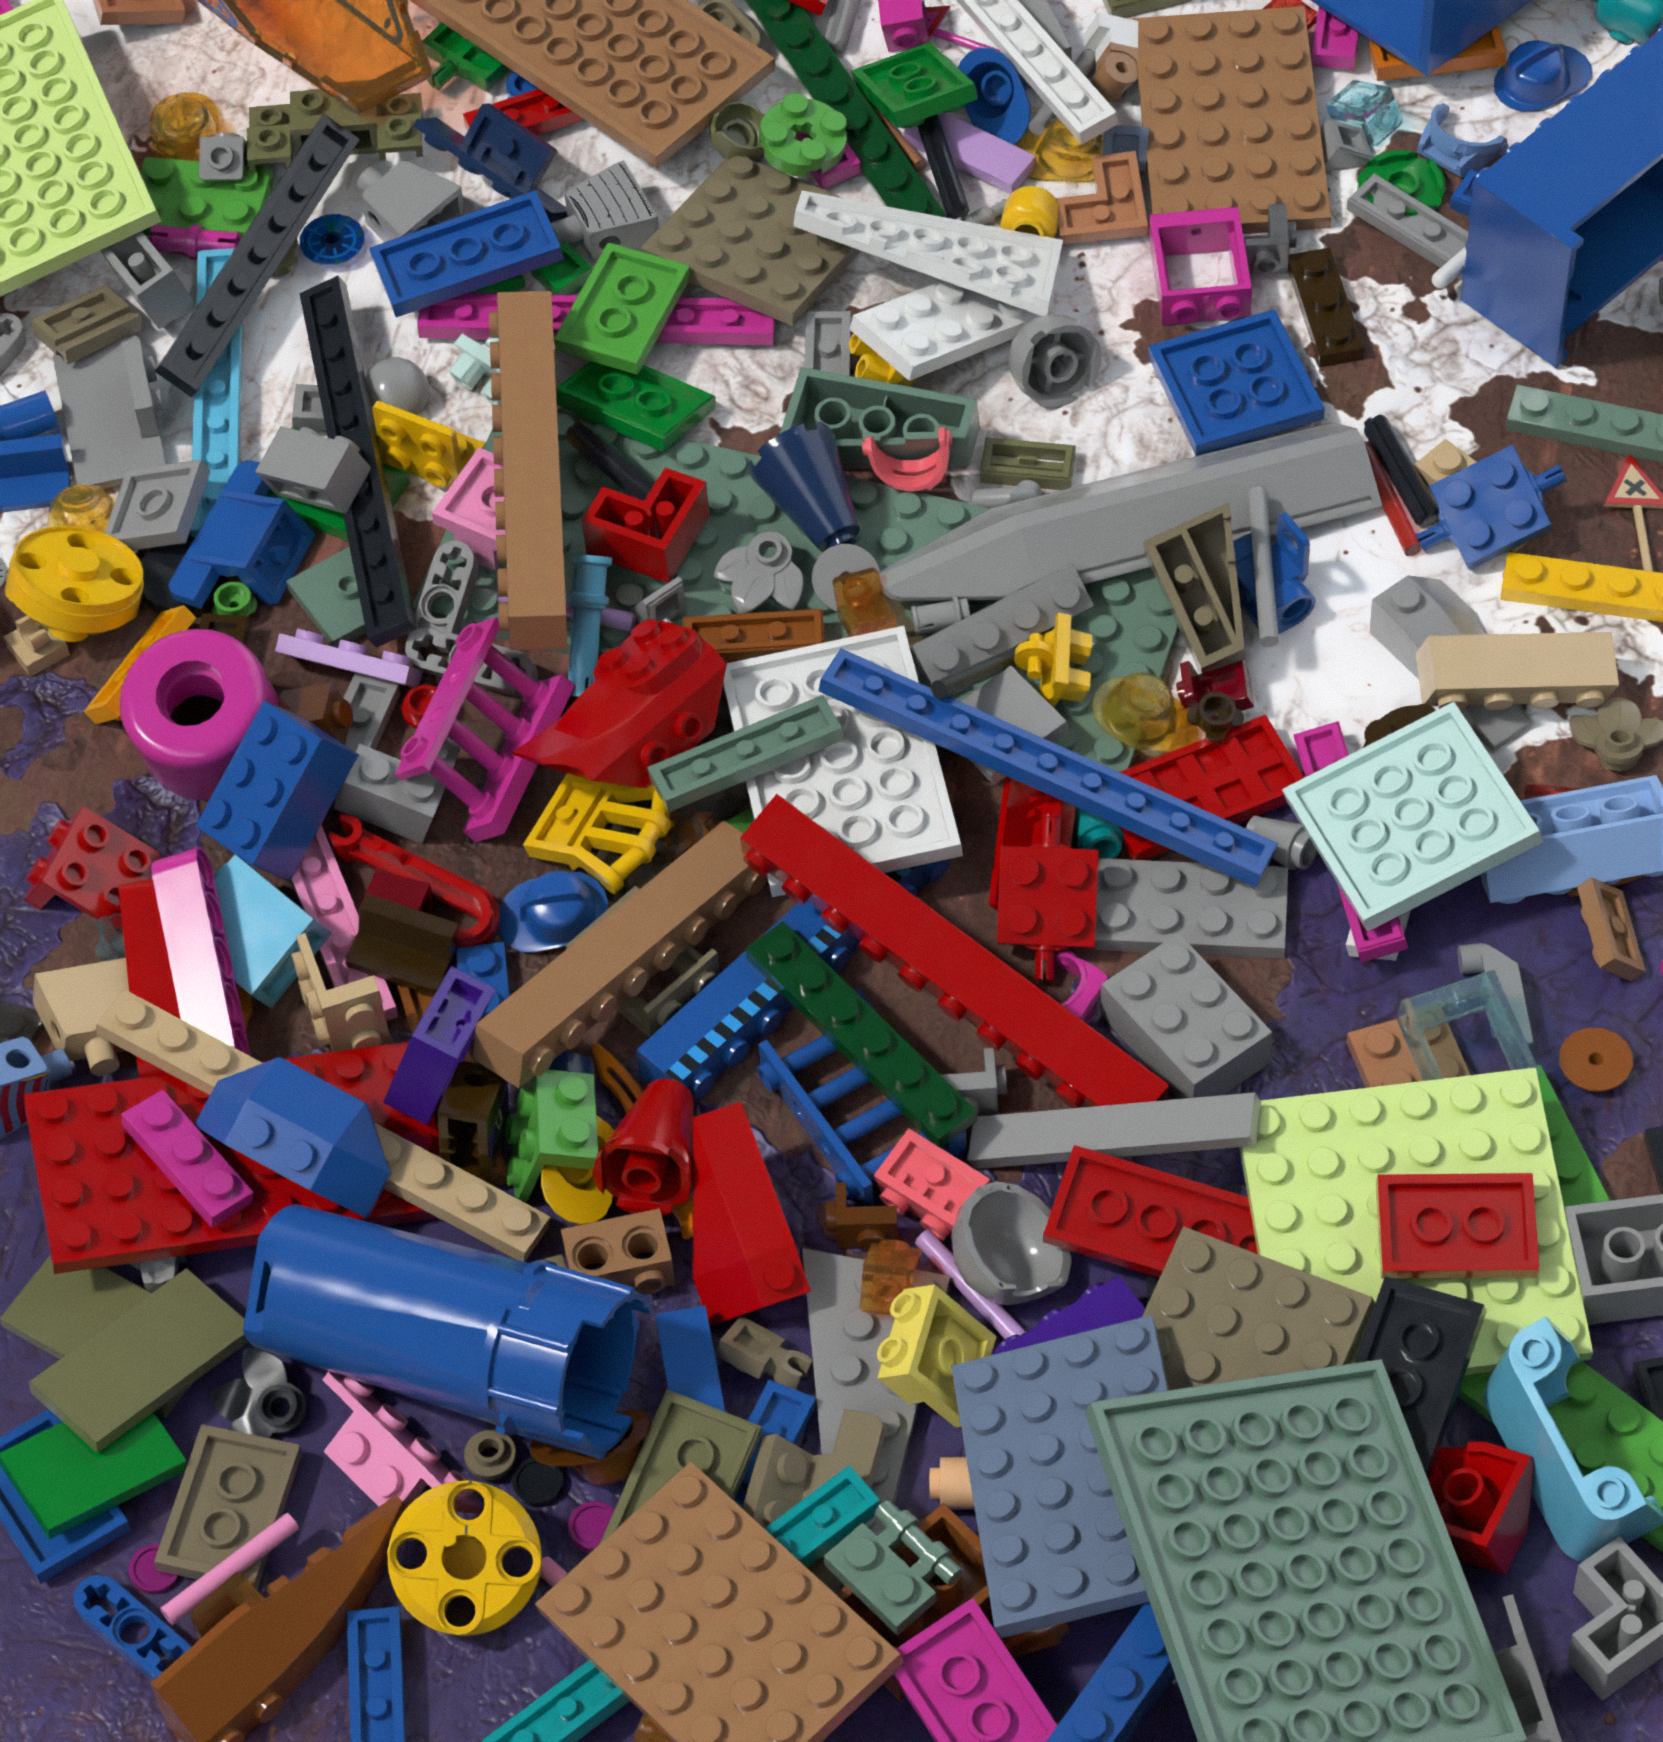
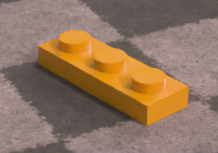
(107, 702)

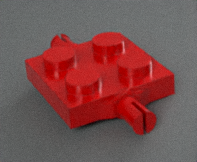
(1047, 897)

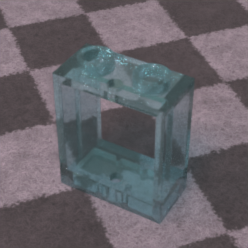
(1455, 1002)

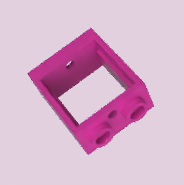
(1217, 231)

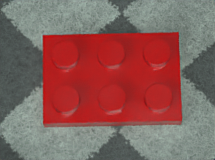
(1457, 1225)

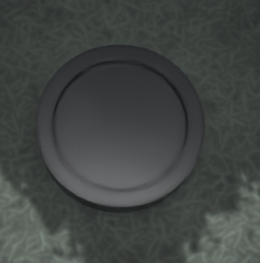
(537, 1483)

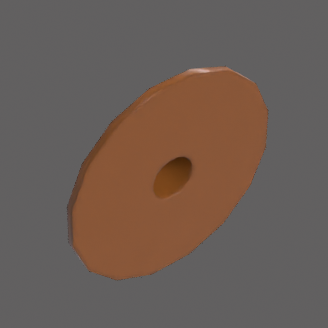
(1595, 1059)

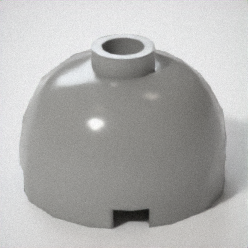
(1054, 359)

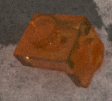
(862, 603)
(886, 1273)

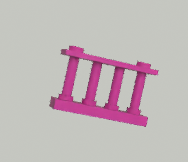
(507, 774)

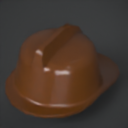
(617, 1461)

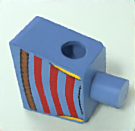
(24, 1073)

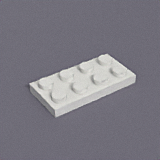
(937, 327)

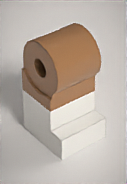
(1115, 54)

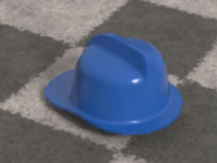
(1540, 75)
(1001, 93)
(550, 910)

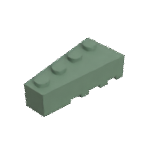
(897, 416)

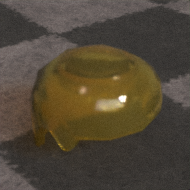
(81, 507)

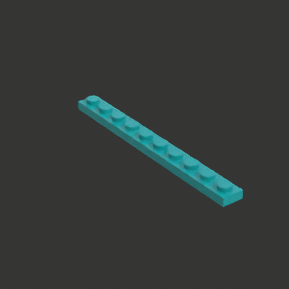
(590, 1698)

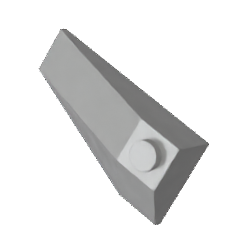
(1428, 607)

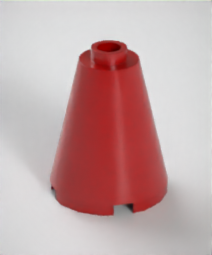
(650, 1151)

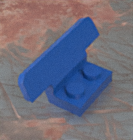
(244, 537)

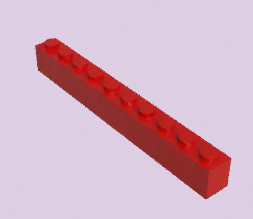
(944, 962)

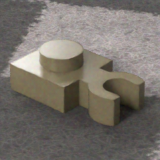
(758, 1351)

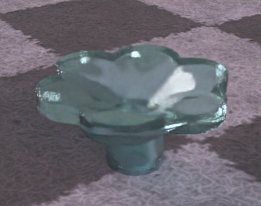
(111, 939)

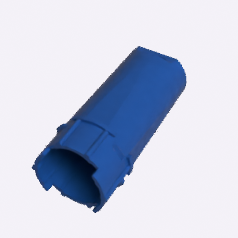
(449, 1325)

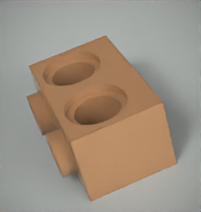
(616, 1244)

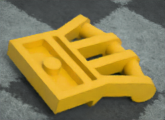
(576, 824)

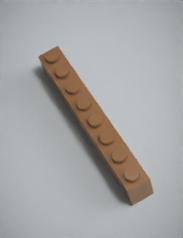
(616, 958)

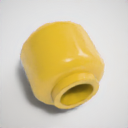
(1031, 212)

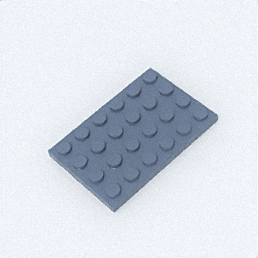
(1037, 1478)

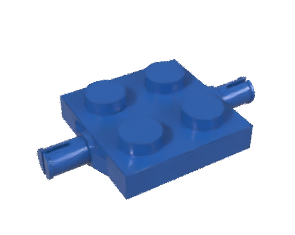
(1491, 507)

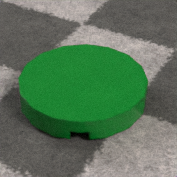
(1426, 176)

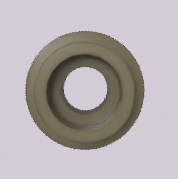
(490, 1467)

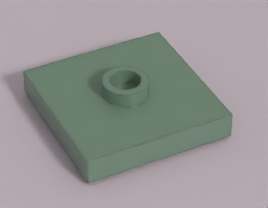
(331, 598)

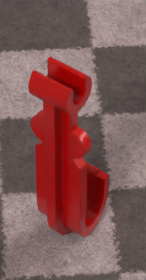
(444, 884)

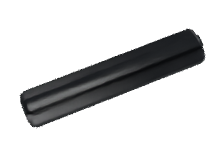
(943, 168)
(609, 460)
(1401, 470)

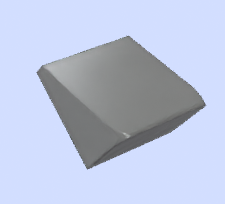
(1343, 145)
(663, 603)

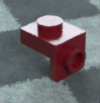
(1229, 680)

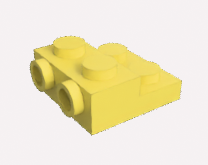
(924, 1343)

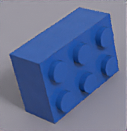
(276, 790)

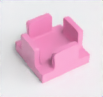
(470, 508)

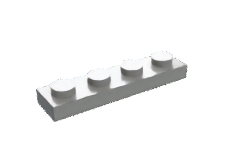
(1001, 625)

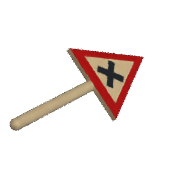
(1636, 491)

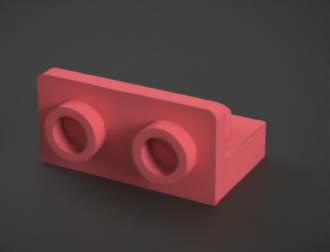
(926, 1183)

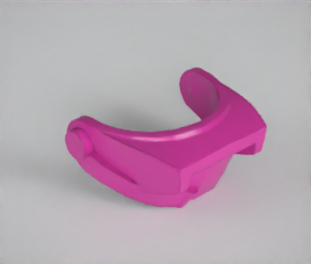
(1084, 1000)

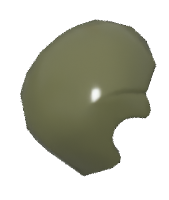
(737, 131)

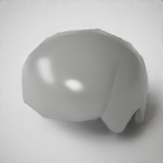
(398, 384)

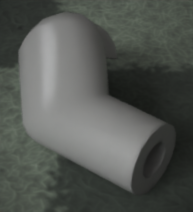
(1000, 496)

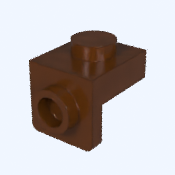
(860, 1225)

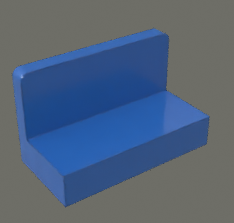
(32, 472)

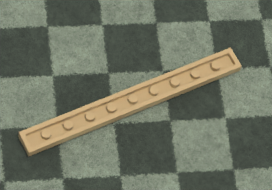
(416, 1173)

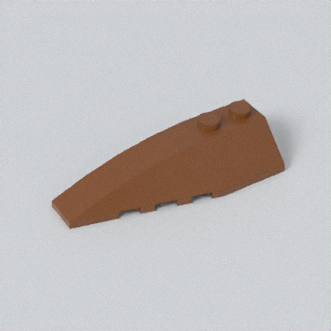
(265, 1652)

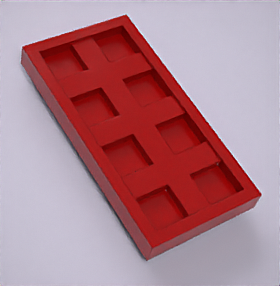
(1225, 778)

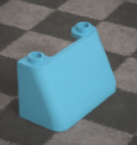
(1578, 1508)

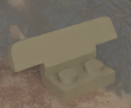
(789, 1474)

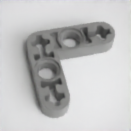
(446, 630)

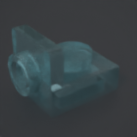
(1368, 106)

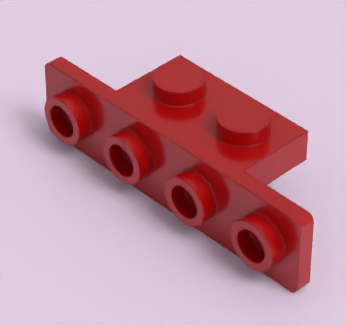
(1021, 823)

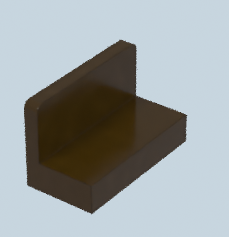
(402, 945)

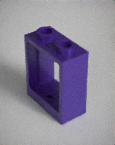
(438, 1045)

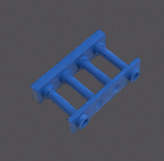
(777, 1075)

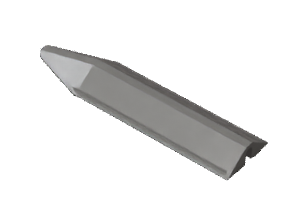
(1102, 524)

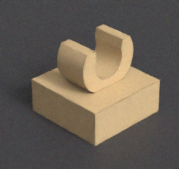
(35, 646)

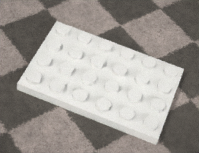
(874, 788)

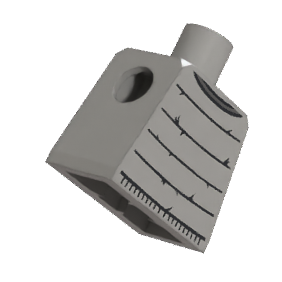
(607, 210)

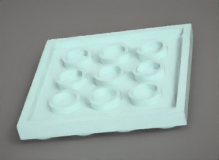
(1412, 816)

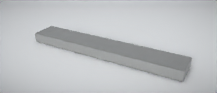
(1116, 1130)

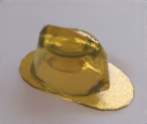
(180, 123)
(1060, 154)
(1143, 714)

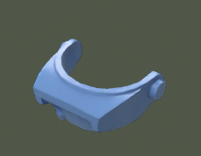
(1456, 154)

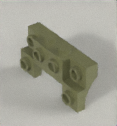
(381, 129)

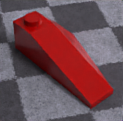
(739, 1230)
(1483, 1501)

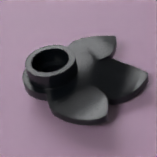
(253, 1399)

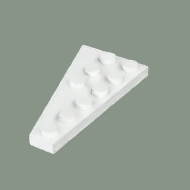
(975, 256)

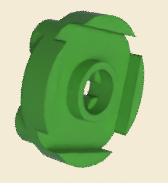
(806, 116)

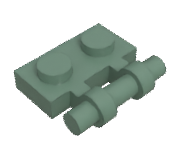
(882, 1578)

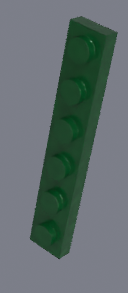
(861, 1035)

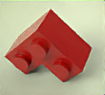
(649, 533)

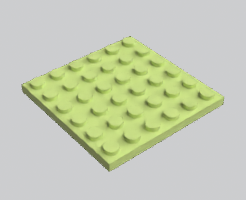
(1318, 1202)

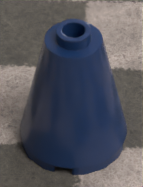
(808, 483)

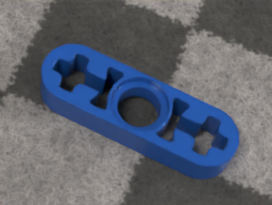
(127, 1611)

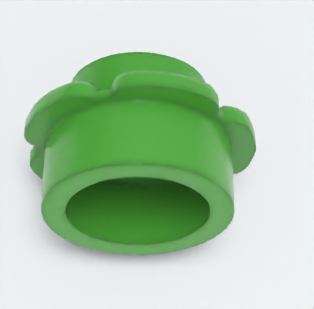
(231, 595)

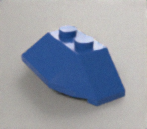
(301, 1131)

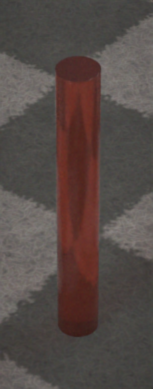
(1392, 506)

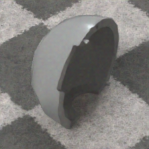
(1002, 1245)

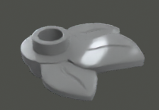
(759, 578)

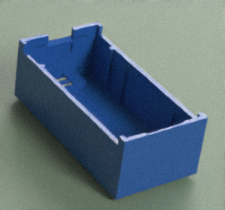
(1572, 209)

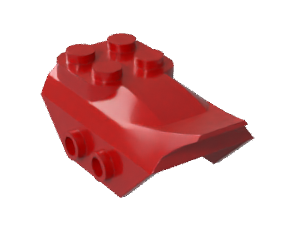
(646, 705)

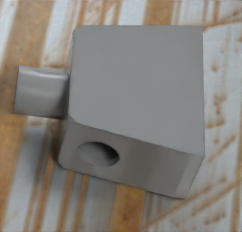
(407, 200)

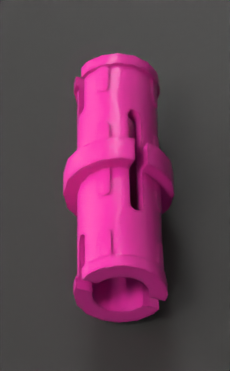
(191, 239)

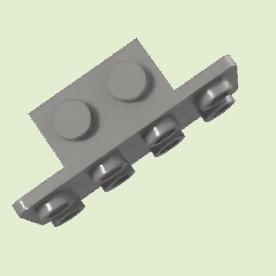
(111, 412)

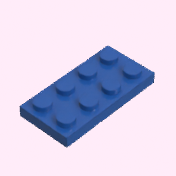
(466, 253)

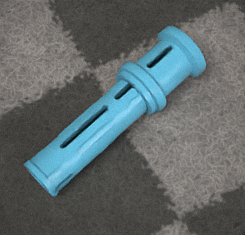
(587, 602)

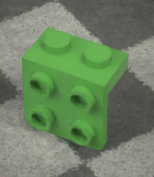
(551, 1127)

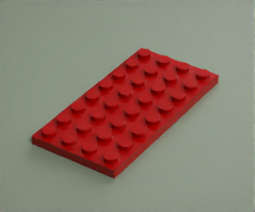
(116, 1206)

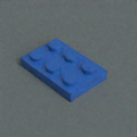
(43, 1555)

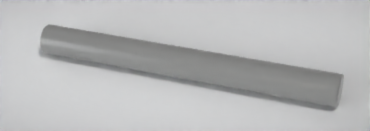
(1263, 566)

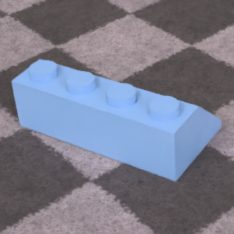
(1585, 834)

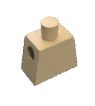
(72, 1004)

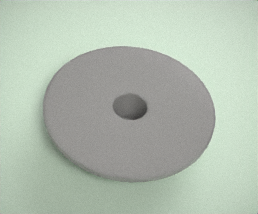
(835, 562)

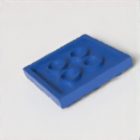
(1236, 382)

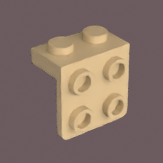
(344, 1015)

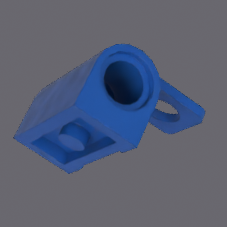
(1290, 570)

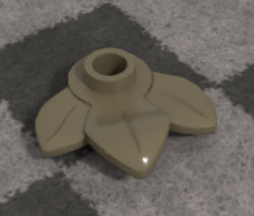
(1617, 733)

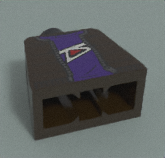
(479, 1098)

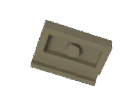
(86, 324)

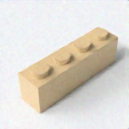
(1517, 669)

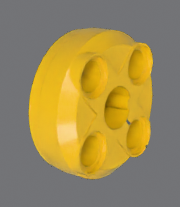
(75, 581)
(464, 1558)

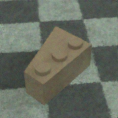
(1201, 586)

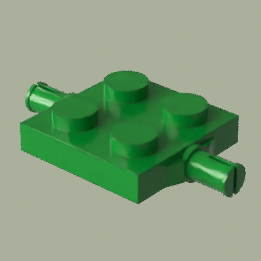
(460, 59)

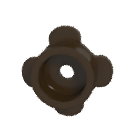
(1215, 704)

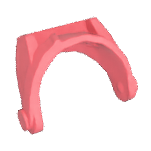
(911, 474)

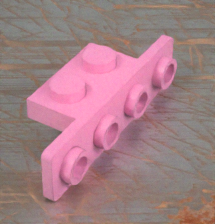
(383, 1453)

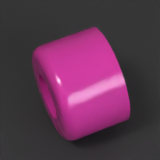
(183, 666)

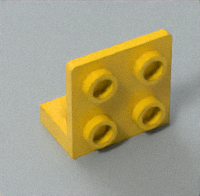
(422, 445)

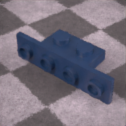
(500, 151)

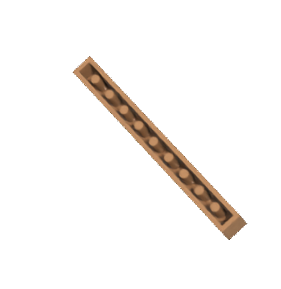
(529, 472)

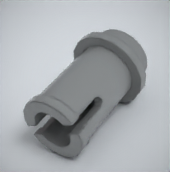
(939, 615)

